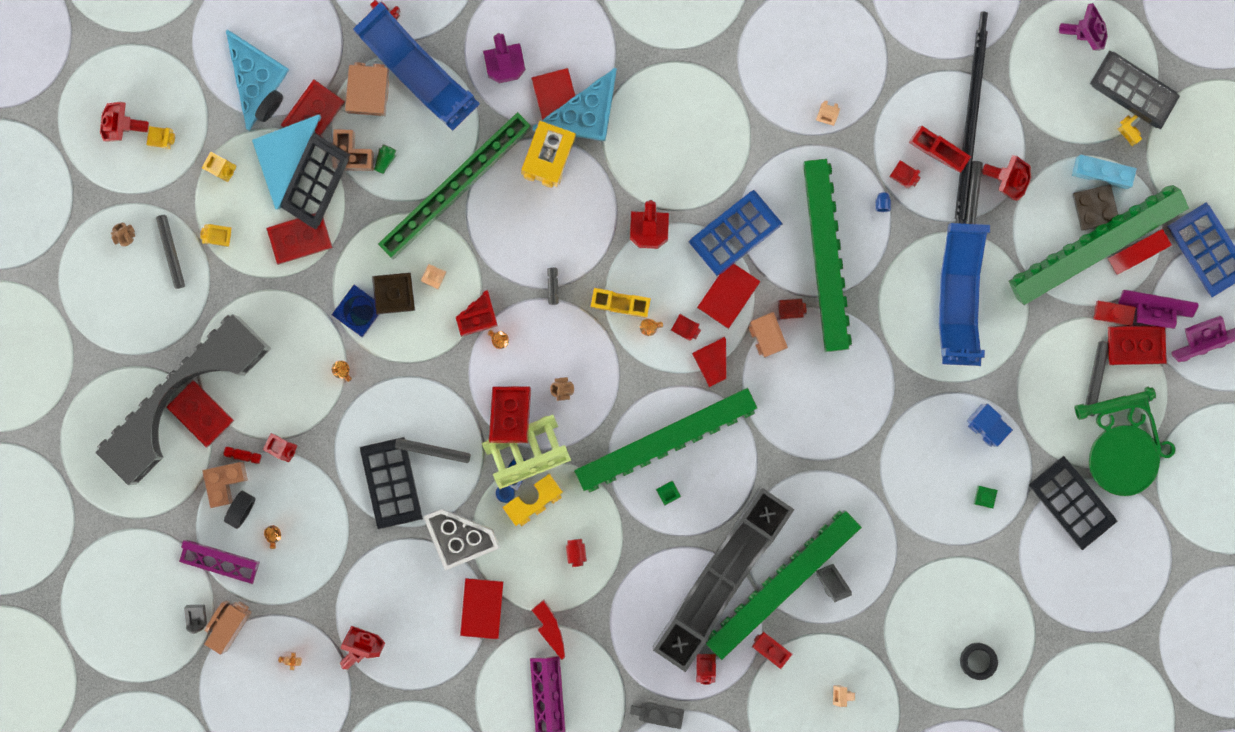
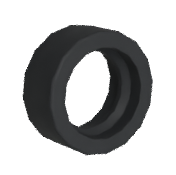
(239, 509)
(993, 661)

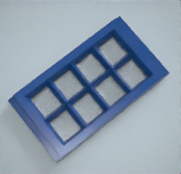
(735, 232)
(1206, 248)

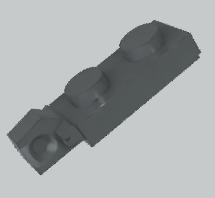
(659, 714)

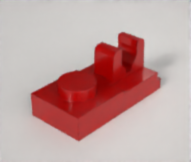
(771, 649)

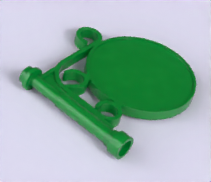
(1124, 456)

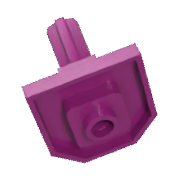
(1091, 29)
(504, 62)

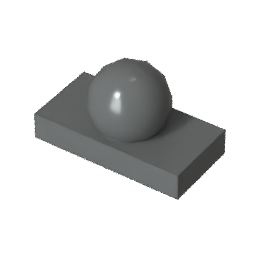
(833, 583)

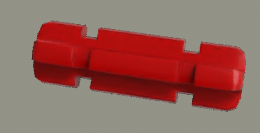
(242, 455)

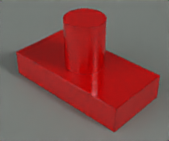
(1114, 313)

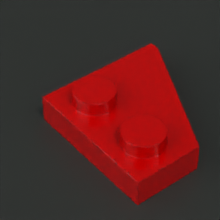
(477, 316)
(712, 361)

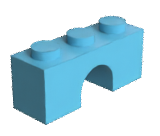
(1113, 173)

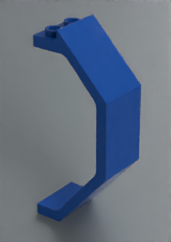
(415, 67)
(961, 294)

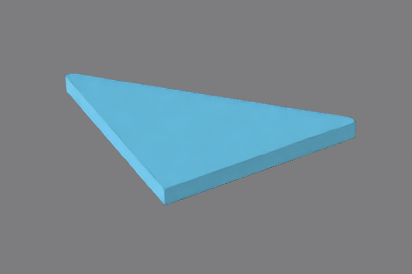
(254, 74)
(588, 111)
(281, 153)

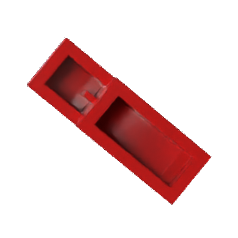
(939, 149)
(1139, 251)
(550, 629)

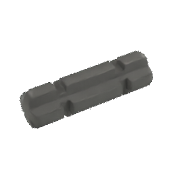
(553, 286)

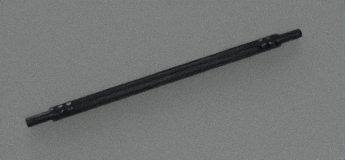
(971, 117)

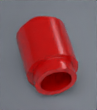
(576, 552)

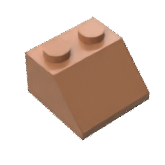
(768, 335)

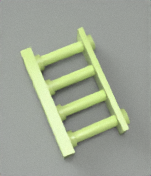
(533, 466)

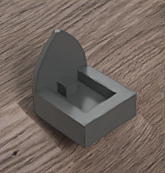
(195, 618)

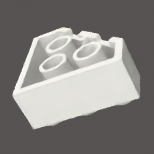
(459, 538)

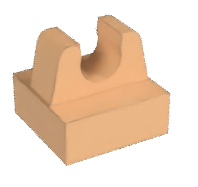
(827, 113)
(433, 276)
(841, 696)

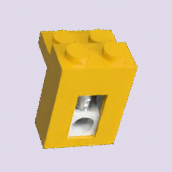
(537, 169)

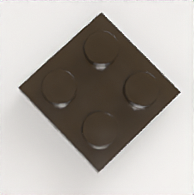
(1095, 206)
(393, 293)

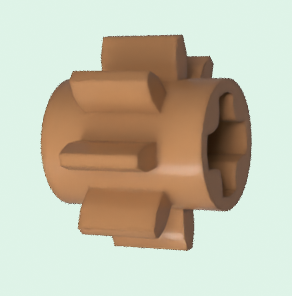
(122, 234)
(562, 388)

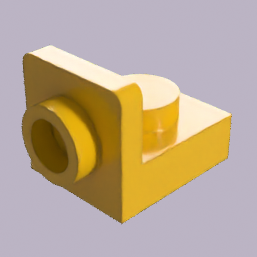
(1130, 133)
(160, 137)
(219, 166)
(216, 235)

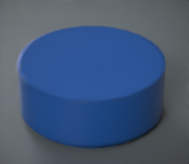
(505, 494)

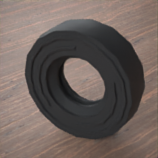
(269, 106)

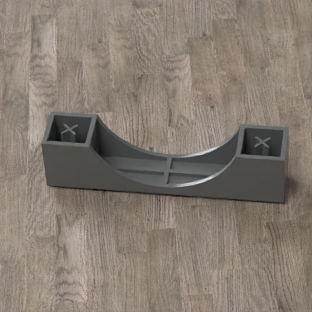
(135, 445)
(721, 578)

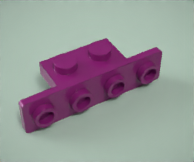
(1158, 309)
(1204, 338)

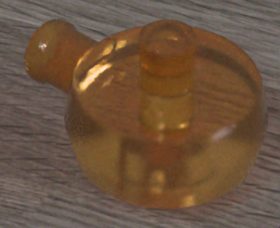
(649, 327)
(499, 339)
(341, 370)
(272, 535)
(291, 661)

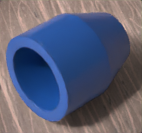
(883, 202)

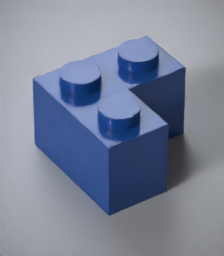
(989, 424)

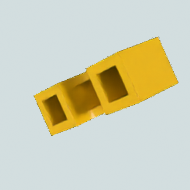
(620, 303)
(520, 511)

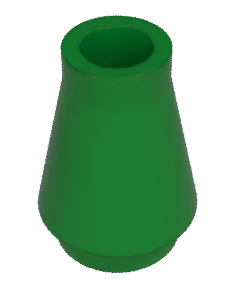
(384, 158)

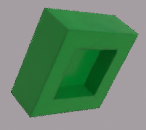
(668, 493)
(985, 497)

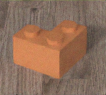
(359, 158)
(218, 481)

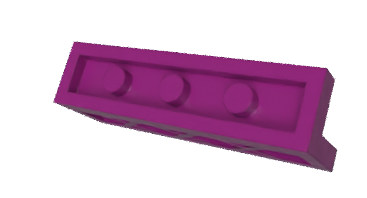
(218, 555)
(551, 695)

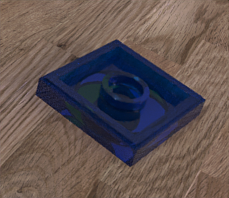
(356, 311)

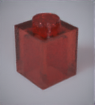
(791, 309)

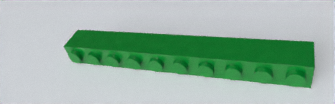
(455, 186)
(1098, 244)
(826, 257)
(668, 438)
(783, 584)

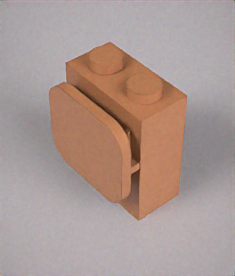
(367, 89)
(226, 625)

